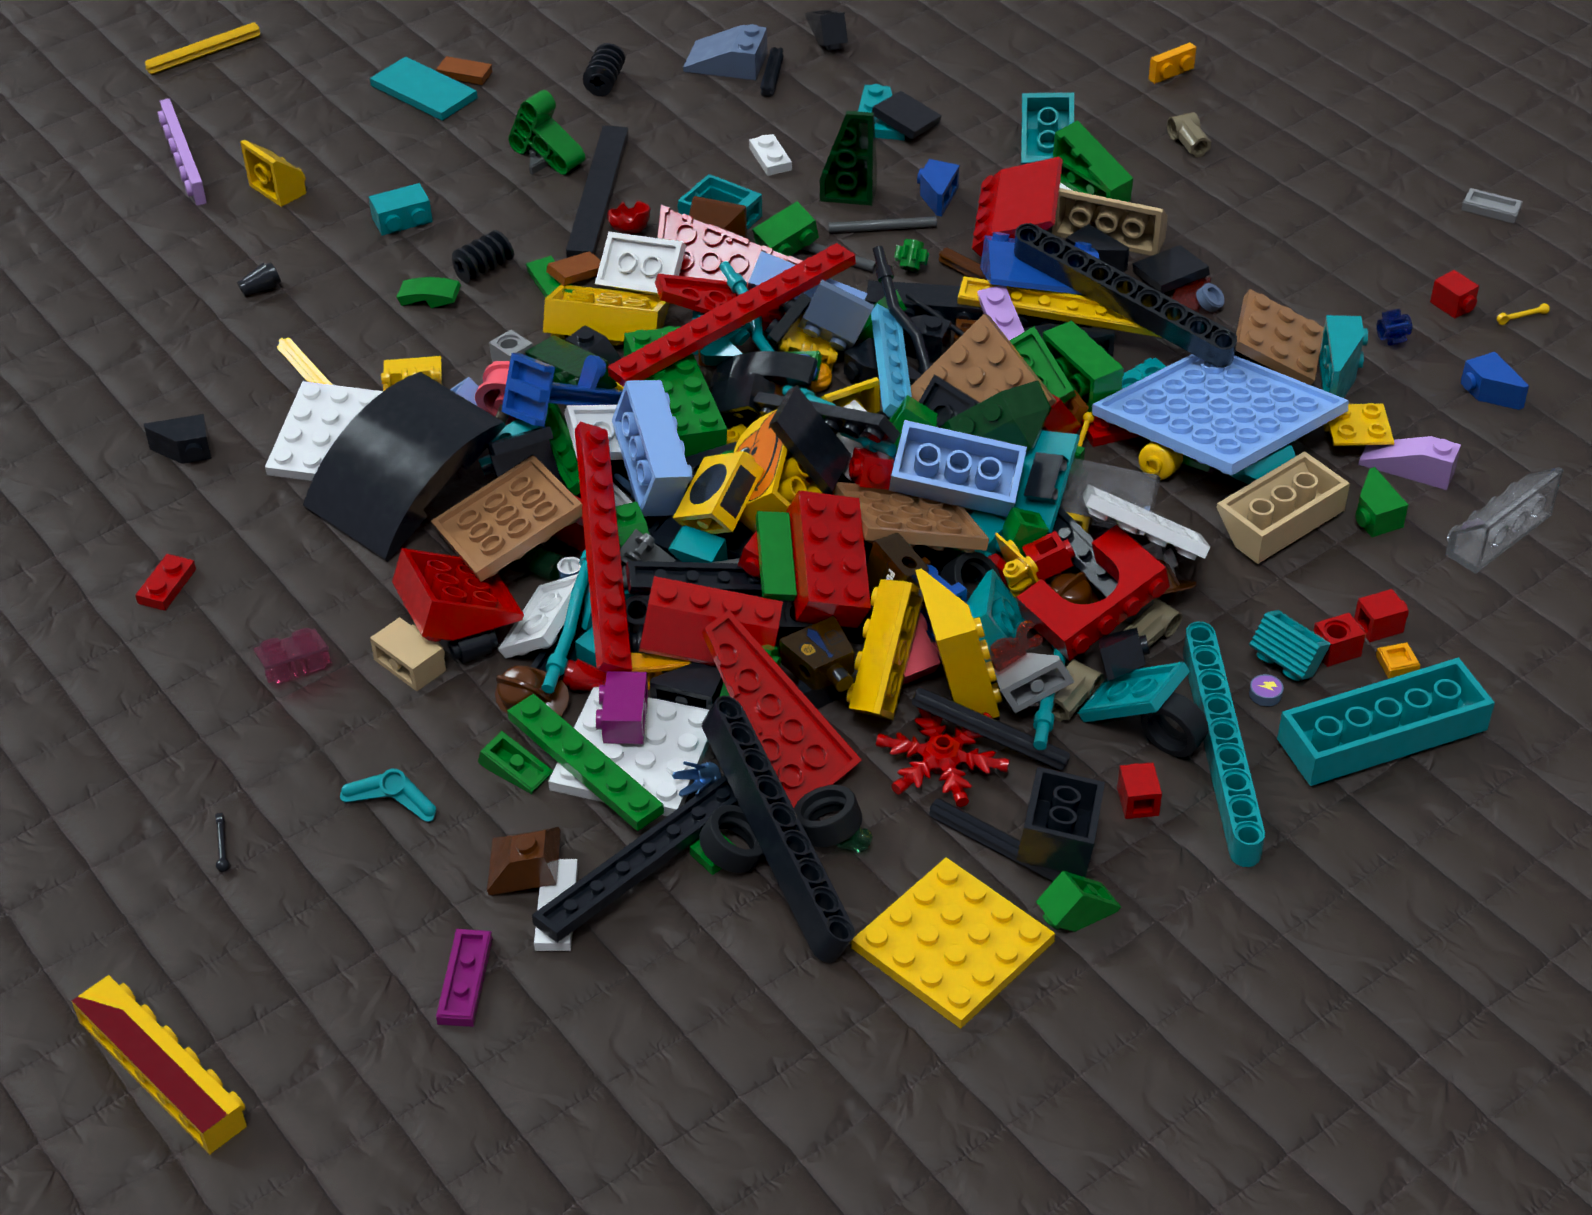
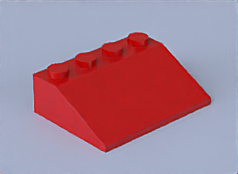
(1018, 197)
(449, 598)

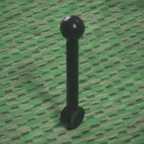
(222, 864)

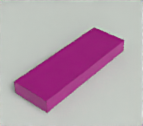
(464, 978)

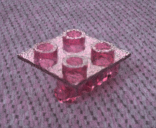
(276, 653)

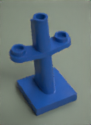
(532, 388)

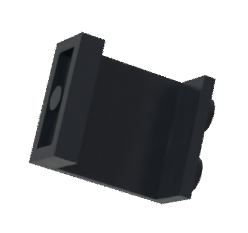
(516, 448)

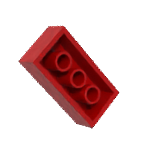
(829, 558)

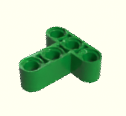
(538, 130)

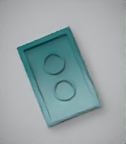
(1134, 693)

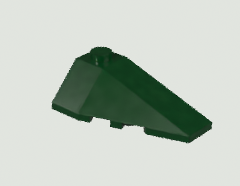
(852, 162)

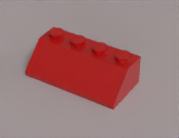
(682, 610)

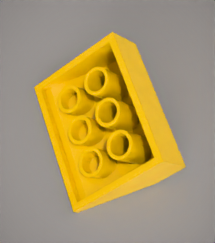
(603, 311)
(960, 647)

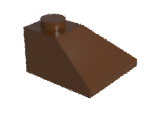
(720, 214)
(524, 861)

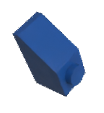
(938, 184)
(1494, 381)

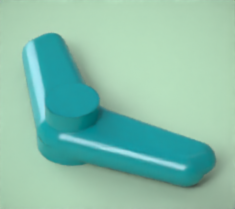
(390, 784)

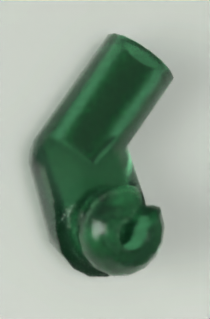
(858, 841)

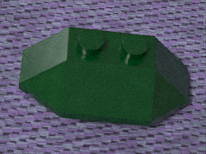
(1008, 416)

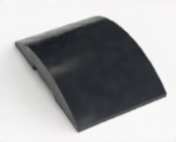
(397, 461)

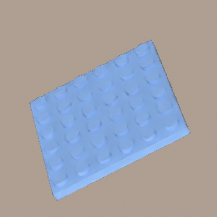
(1220, 413)

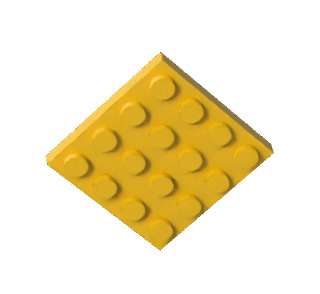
(953, 942)

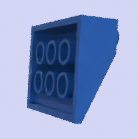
(1005, 269)

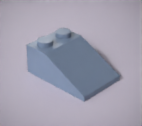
(730, 53)

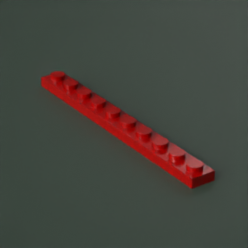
(731, 315)
(602, 550)

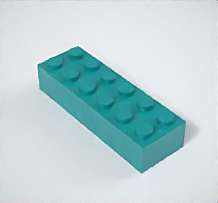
(1384, 721)

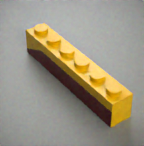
(160, 1063)

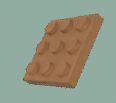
(1279, 337)

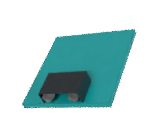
(1045, 475)

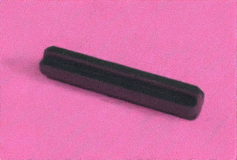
(772, 71)

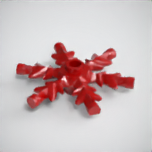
(941, 756)

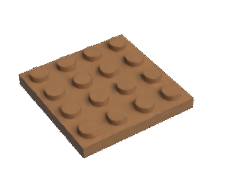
(981, 364)
(508, 517)
(915, 519)

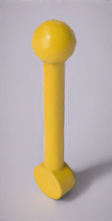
(1503, 318)
(1088, 418)

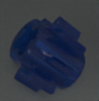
(1394, 326)

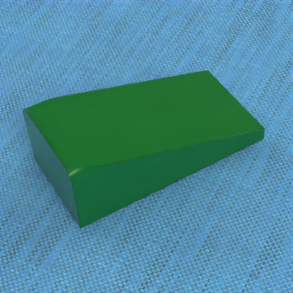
(513, 763)

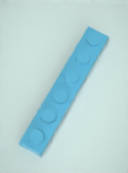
(890, 359)

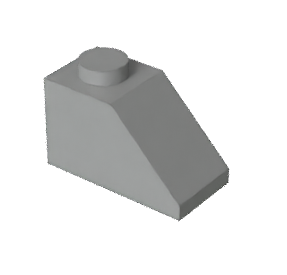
(1032, 679)

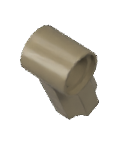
(1189, 132)
(1157, 622)
(1073, 696)

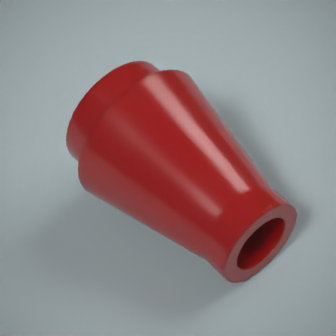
(583, 676)

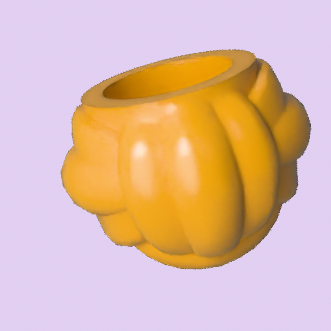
(823, 381)

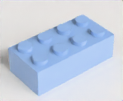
(651, 447)
(957, 468)

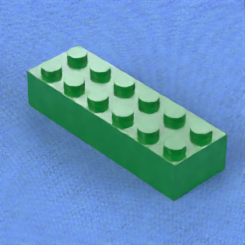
(690, 399)

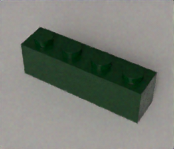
(567, 360)

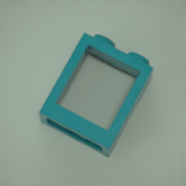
(722, 190)

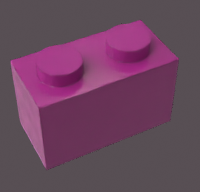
(623, 708)

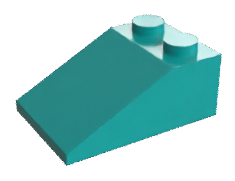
(1041, 118)
(1341, 353)
(996, 609)

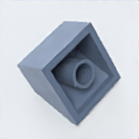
(835, 316)

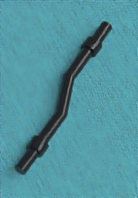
(885, 276)

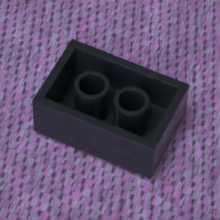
(1061, 821)

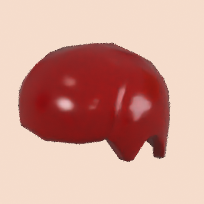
(629, 220)

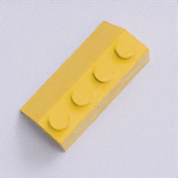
(886, 648)

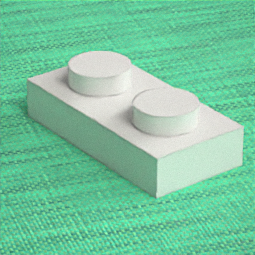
(770, 154)

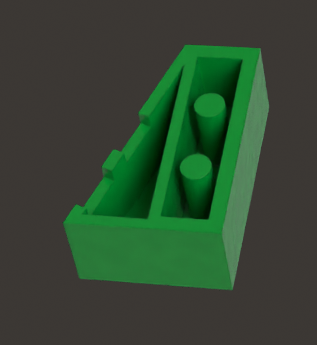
(1089, 166)

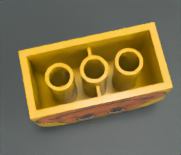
(781, 472)

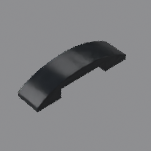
(776, 366)

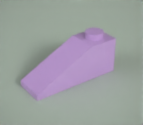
(1417, 459)

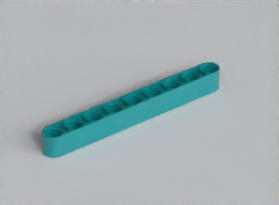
(1224, 746)

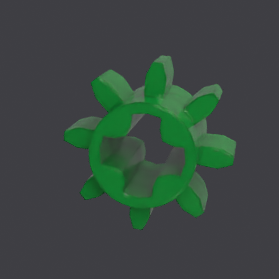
(911, 255)

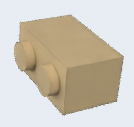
(408, 654)

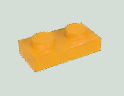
(1172, 63)

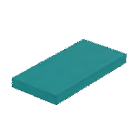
(423, 88)

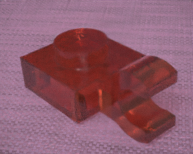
(1007, 651)

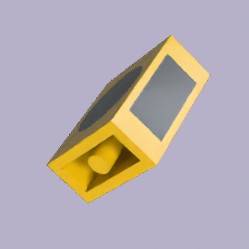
(719, 492)

